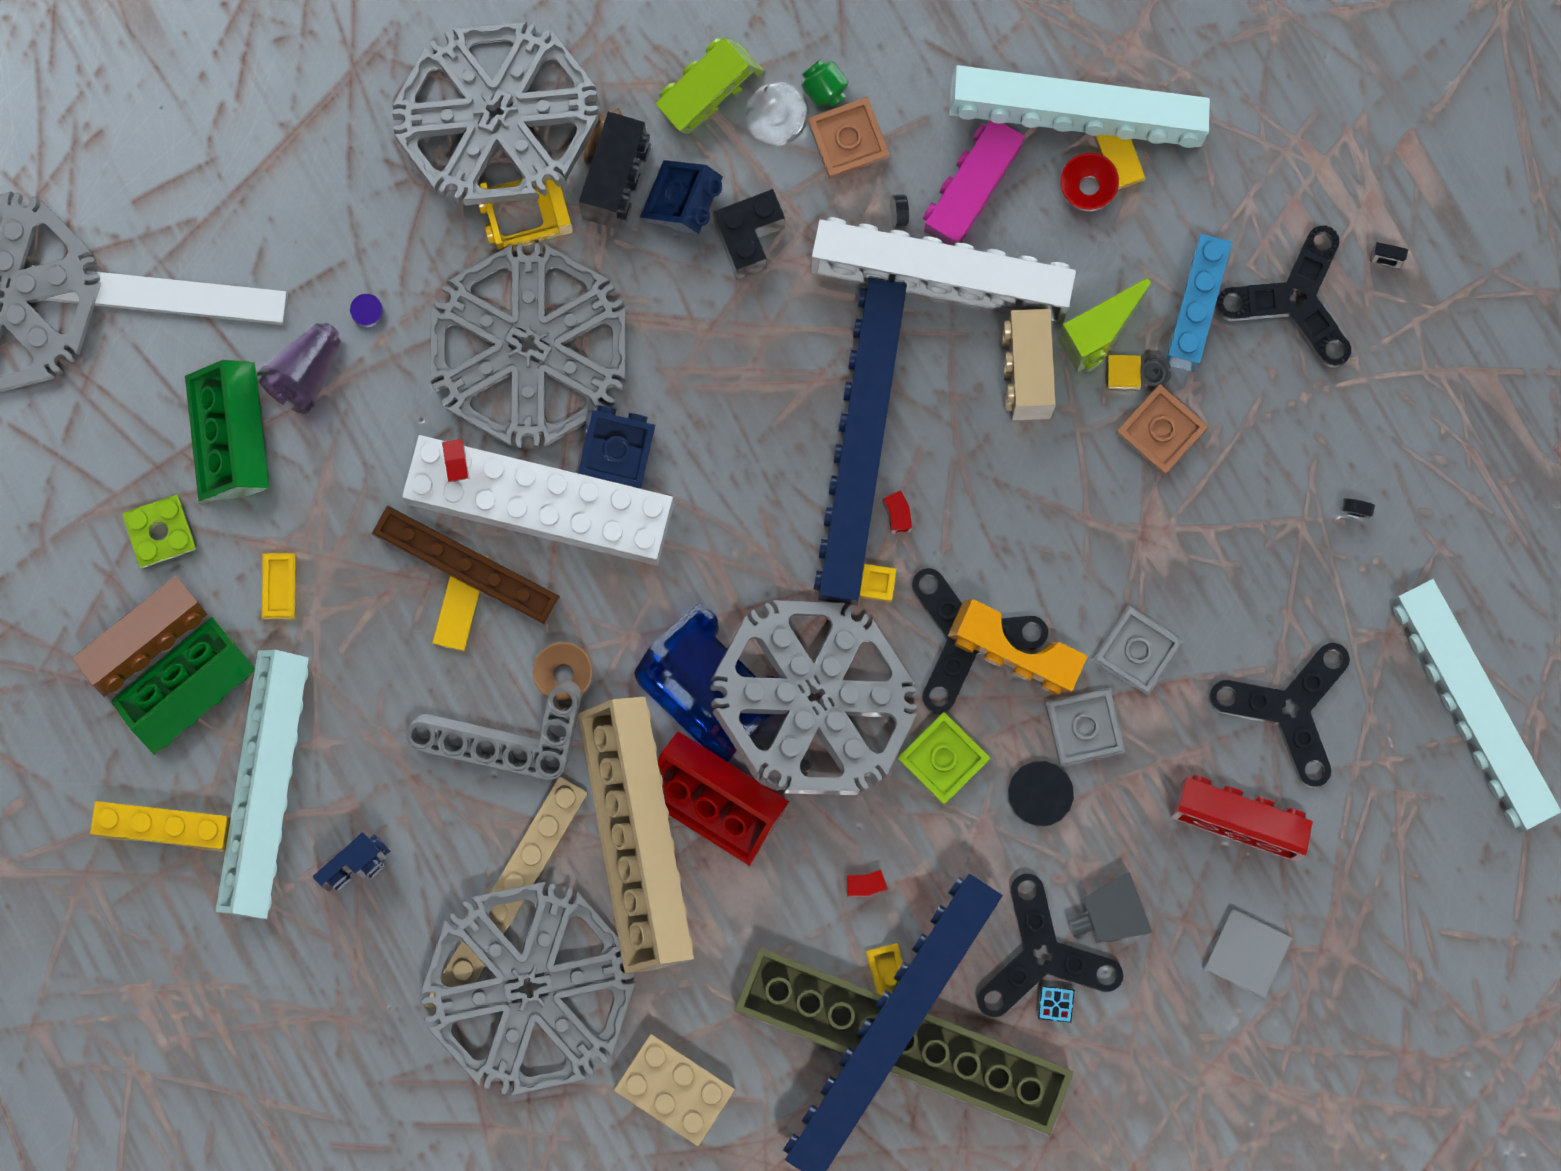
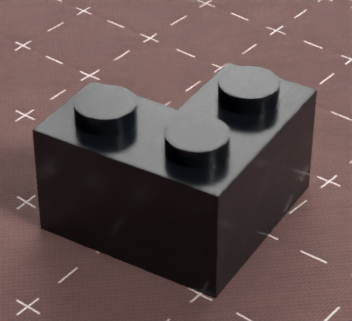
(742, 226)

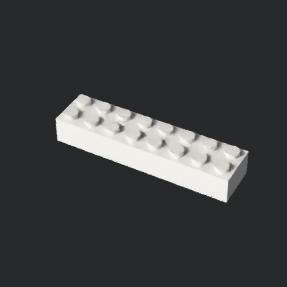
(942, 269)
(542, 502)

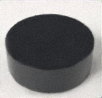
(899, 210)
(1357, 508)

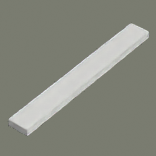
(186, 298)

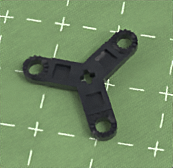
(1310, 317)
(955, 662)
(1267, 704)
(1038, 931)

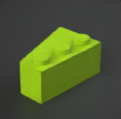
(707, 84)

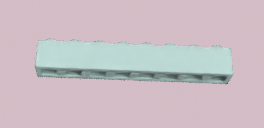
(1079, 106)
(1476, 706)
(262, 784)

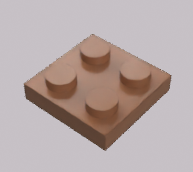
(848, 138)
(1162, 429)

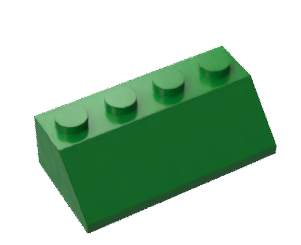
(226, 431)
(183, 686)

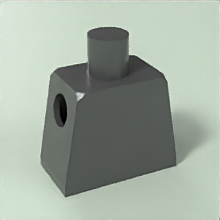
(1112, 913)

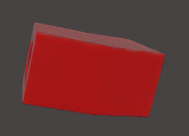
(455, 460)
(898, 512)
(866, 885)

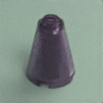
(301, 368)

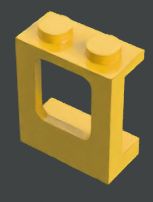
(553, 211)

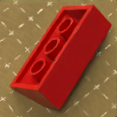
(718, 798)
(1243, 819)

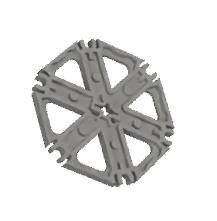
(473, 116)
(38, 284)
(529, 316)
(805, 718)
(548, 1011)

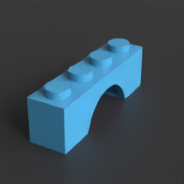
(1198, 302)

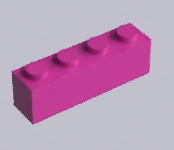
(973, 183)

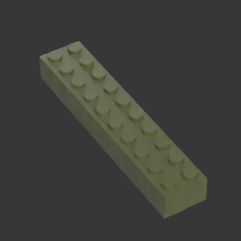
(936, 1057)

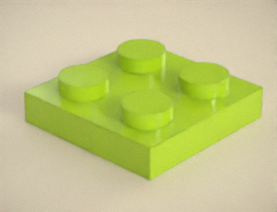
(943, 758)

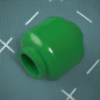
(824, 83)

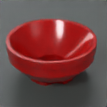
(1089, 166)

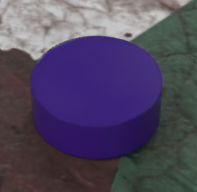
(366, 310)

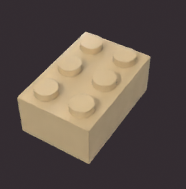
(1029, 364)
(674, 1090)

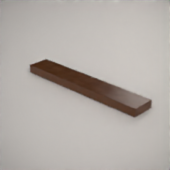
(466, 565)

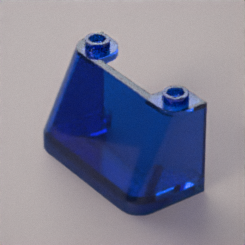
(679, 677)

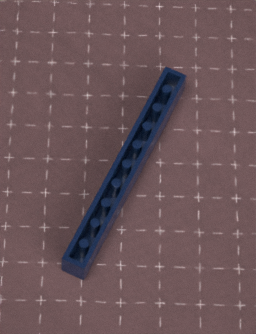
(862, 442)
(894, 1026)

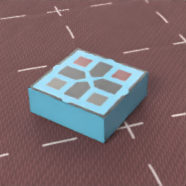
(1056, 1004)

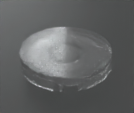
(777, 114)

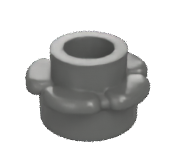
(1148, 374)

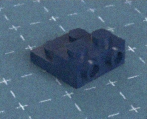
(682, 196)
(615, 446)
(361, 856)

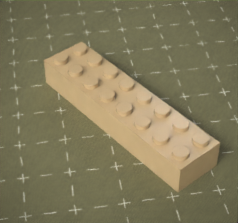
(635, 835)

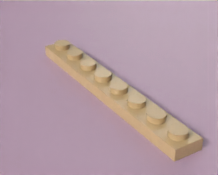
(522, 870)

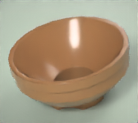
(557, 655)

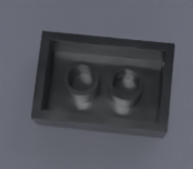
(615, 171)

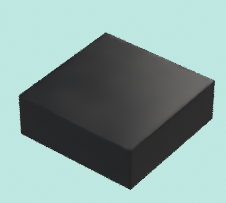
(1388, 255)

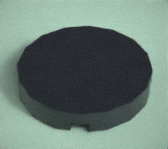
(1040, 794)

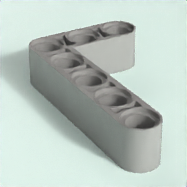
(505, 741)

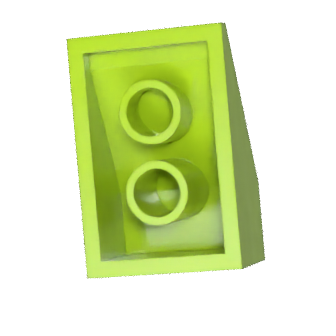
(1094, 332)

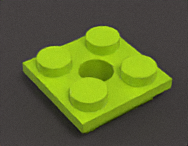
(143, 520)

